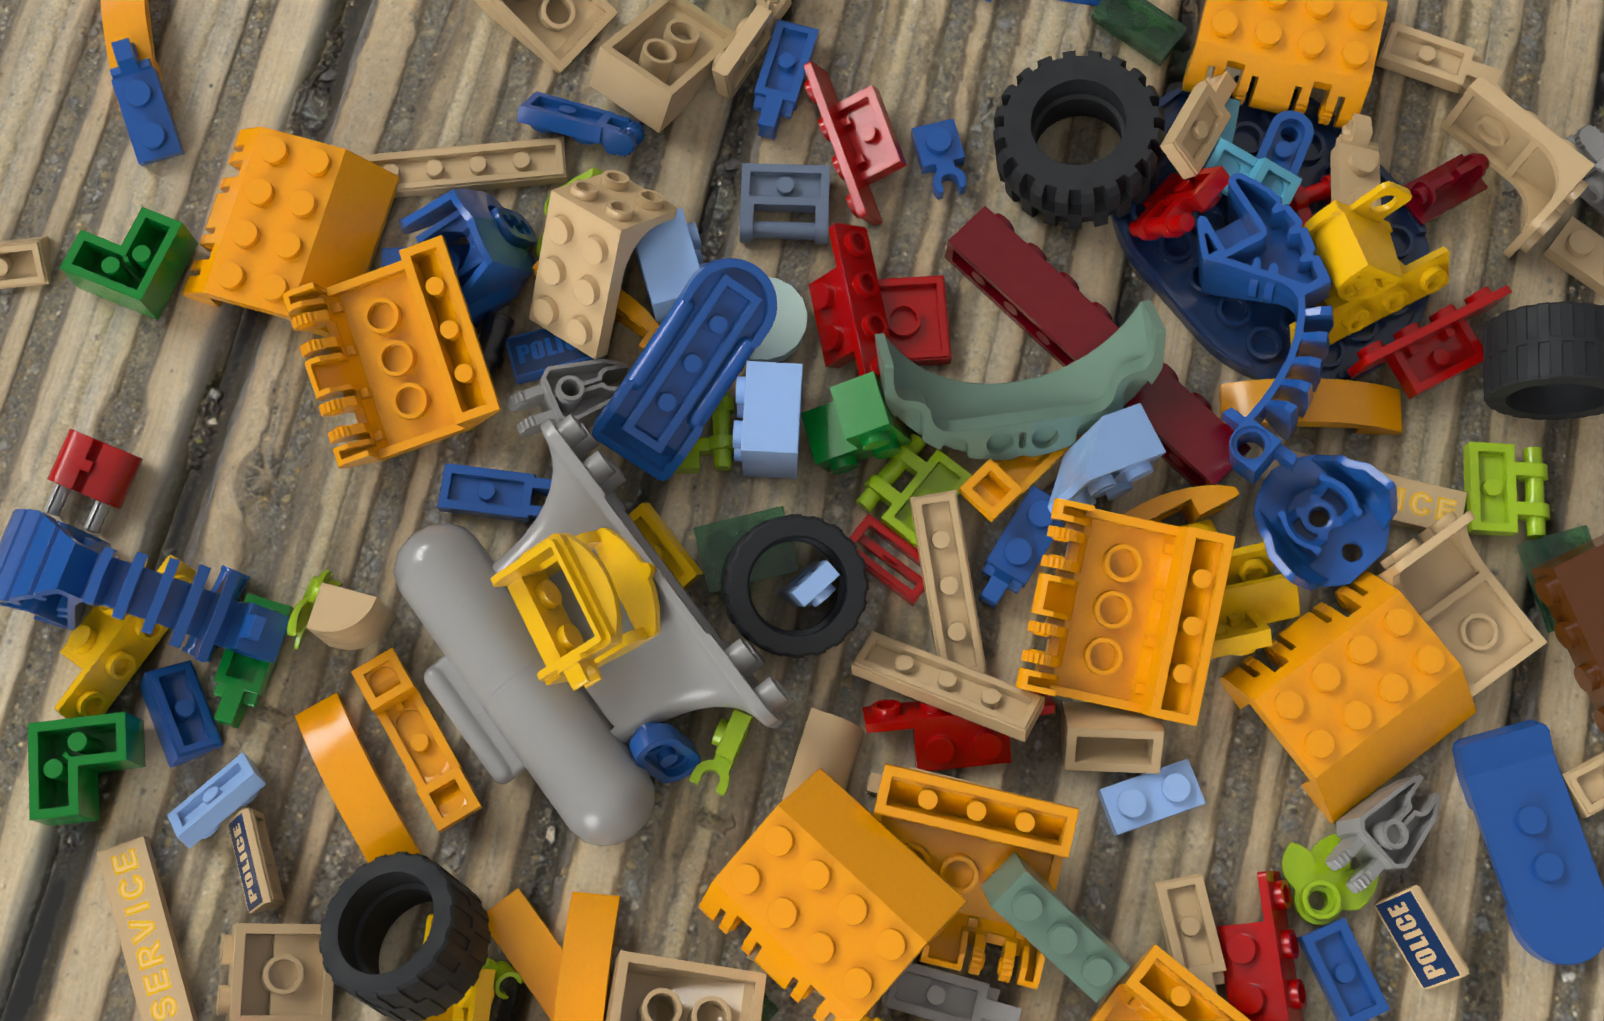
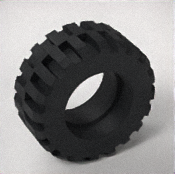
(1071, 89)

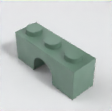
(1053, 928)

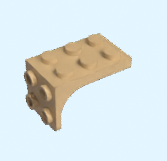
(1524, 152)
(585, 254)
(1462, 601)

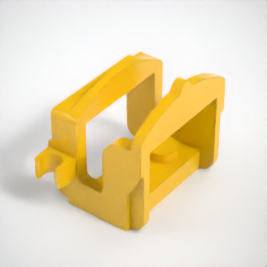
(597, 588)

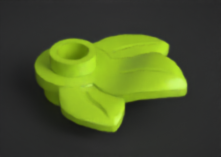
(302, 611)
(1309, 873)

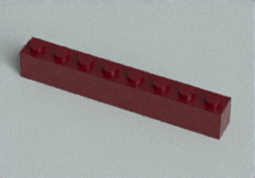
(1071, 326)

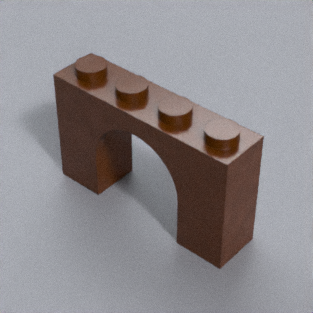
(1575, 596)

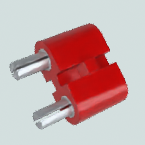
(94, 471)

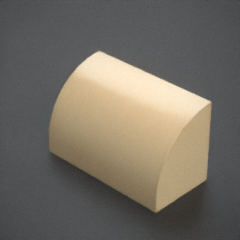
(348, 618)
(1109, 739)
(825, 744)

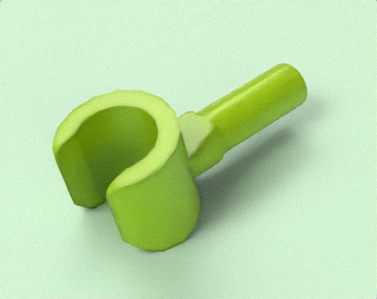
(502, 970)

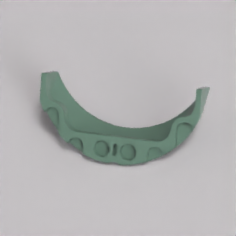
(1027, 414)

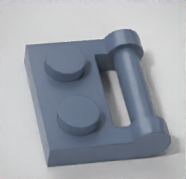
(784, 190)

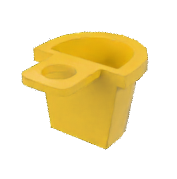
(1358, 242)

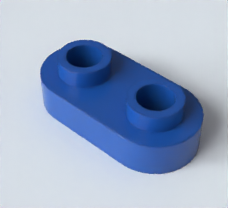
(1284, 153)
(664, 752)

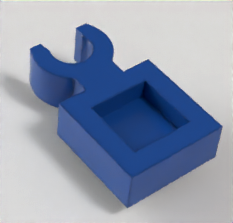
(939, 152)

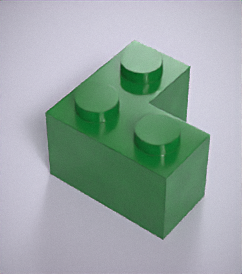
(138, 271)
(854, 426)
(67, 761)

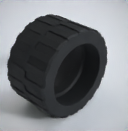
(1545, 361)
(850, 595)
(368, 908)

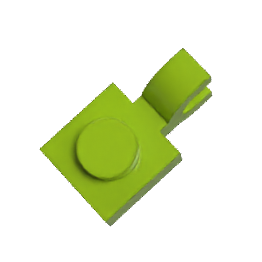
(729, 738)

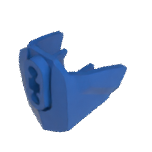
(497, 241)
(1358, 512)

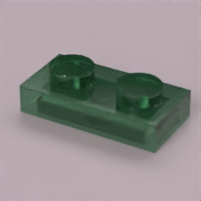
(1141, 27)

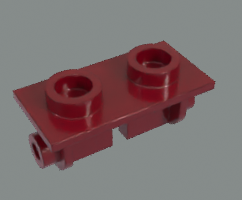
(1447, 186)

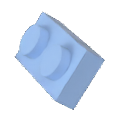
(811, 585)
(1151, 797)
(216, 800)

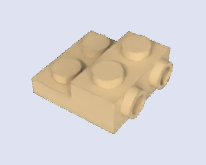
(274, 974)

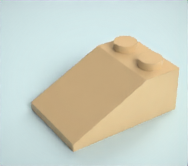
(551, 27)
(660, 60)
(682, 990)

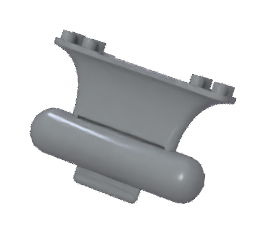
(564, 736)

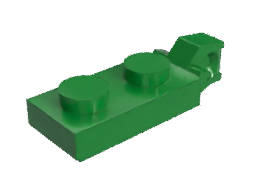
(242, 678)

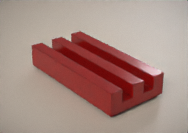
(858, 536)

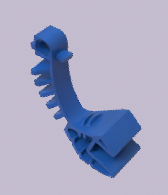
(1273, 261)
(62, 569)

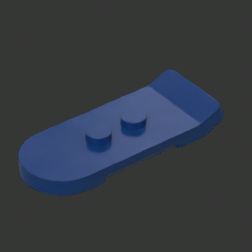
(688, 366)
(1533, 841)

